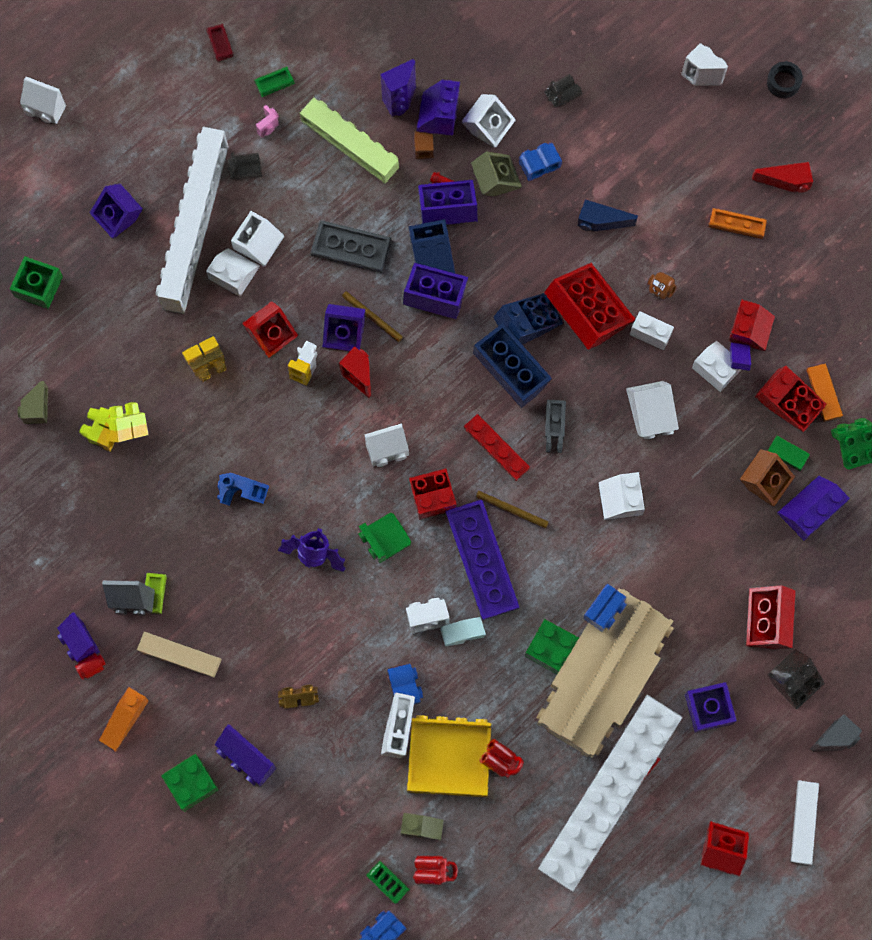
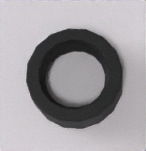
(790, 68)

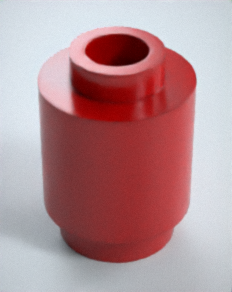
(90, 666)

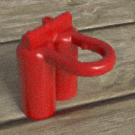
(501, 759)
(433, 870)

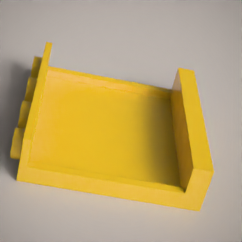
(448, 756)

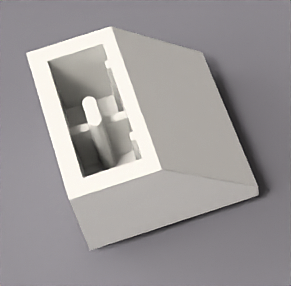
(704, 67)
(257, 238)

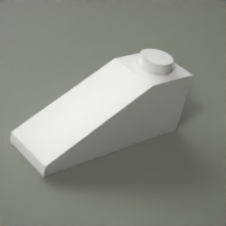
(398, 726)

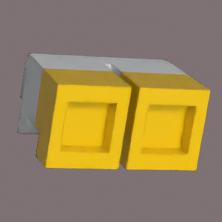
(305, 365)

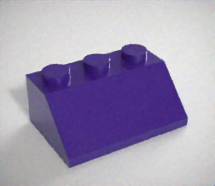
(398, 87)
(439, 108)
(448, 201)
(435, 290)
(813, 506)
(244, 756)

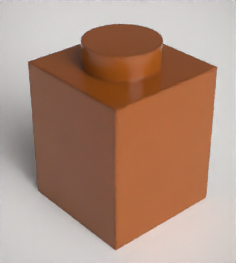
(423, 145)

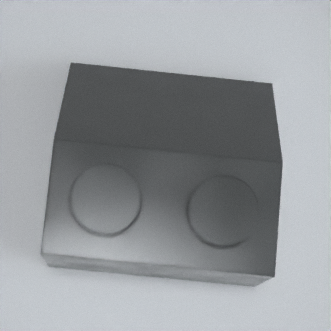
(129, 597)
(838, 736)

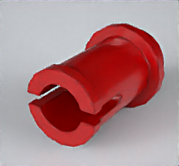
(437, 178)

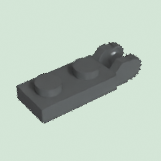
(555, 423)

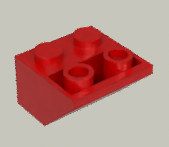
(432, 493)

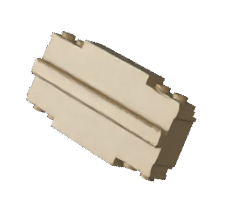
(604, 676)

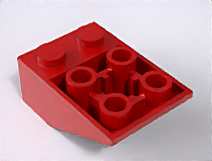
(791, 398)

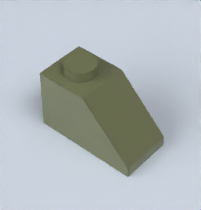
(34, 405)
(421, 826)

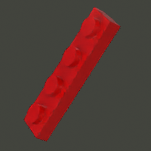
(497, 447)

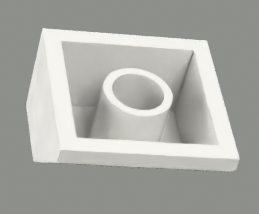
(42, 101)
(488, 119)
(232, 271)
(715, 366)
(387, 445)
(621, 496)
(427, 615)

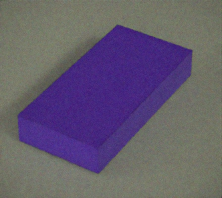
(740, 356)

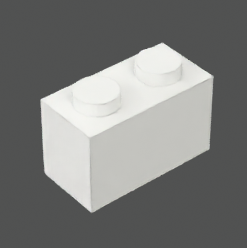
(651, 330)

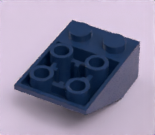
(431, 245)
(529, 317)

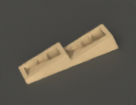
(178, 654)

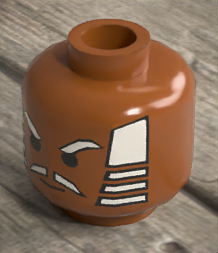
(662, 285)

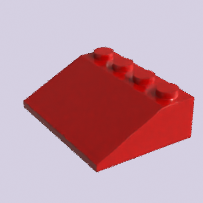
(589, 305)

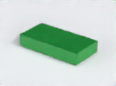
(274, 81)
(789, 453)

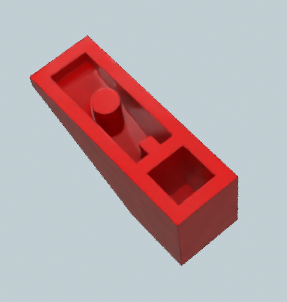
(786, 177)

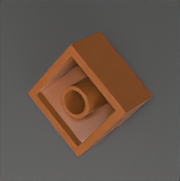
(767, 477)

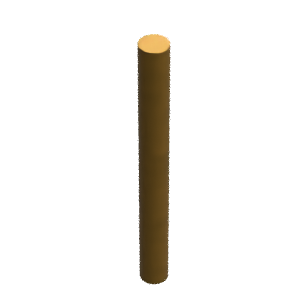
(373, 317)
(512, 509)

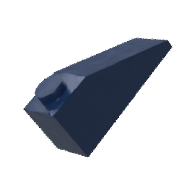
(601, 217)

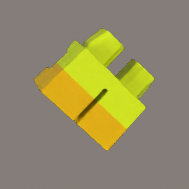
(126, 425)
(98, 432)

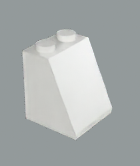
(653, 409)

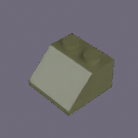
(495, 174)

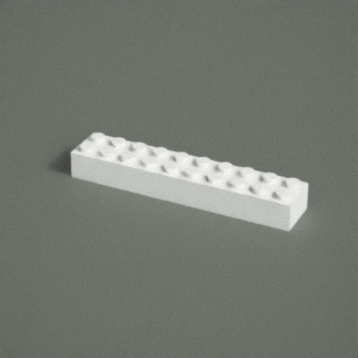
(192, 220)
(610, 792)

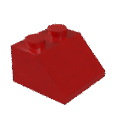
(752, 325)
(270, 329)
(356, 370)
(725, 849)

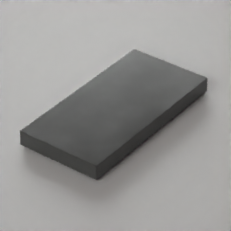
(351, 246)

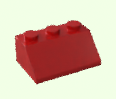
(770, 617)

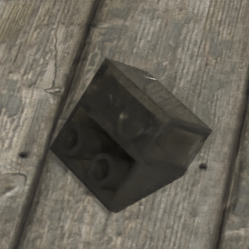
(796, 678)

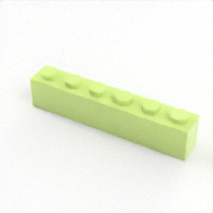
(350, 140)

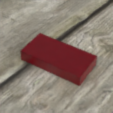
(220, 42)

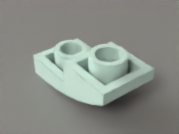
(463, 630)

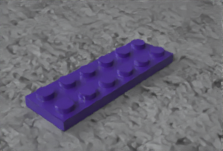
(482, 560)

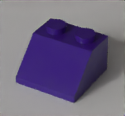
(115, 210)
(343, 327)
(77, 638)

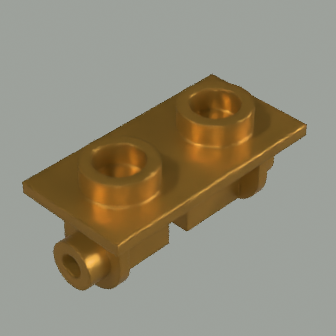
(290, 696)

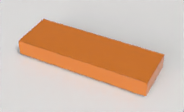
(737, 223)
(824, 389)

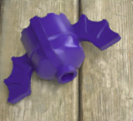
(313, 551)

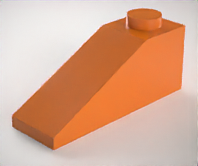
(123, 718)

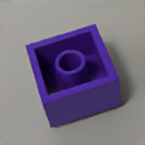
(710, 707)

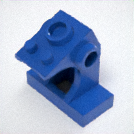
(250, 489)

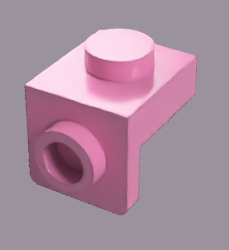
(269, 123)

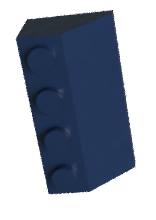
(511, 365)

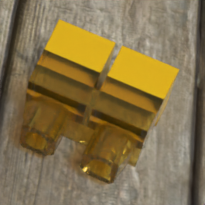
(201, 365)

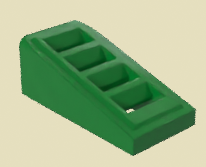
(375, 870)

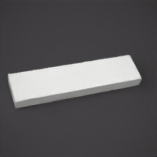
(804, 822)

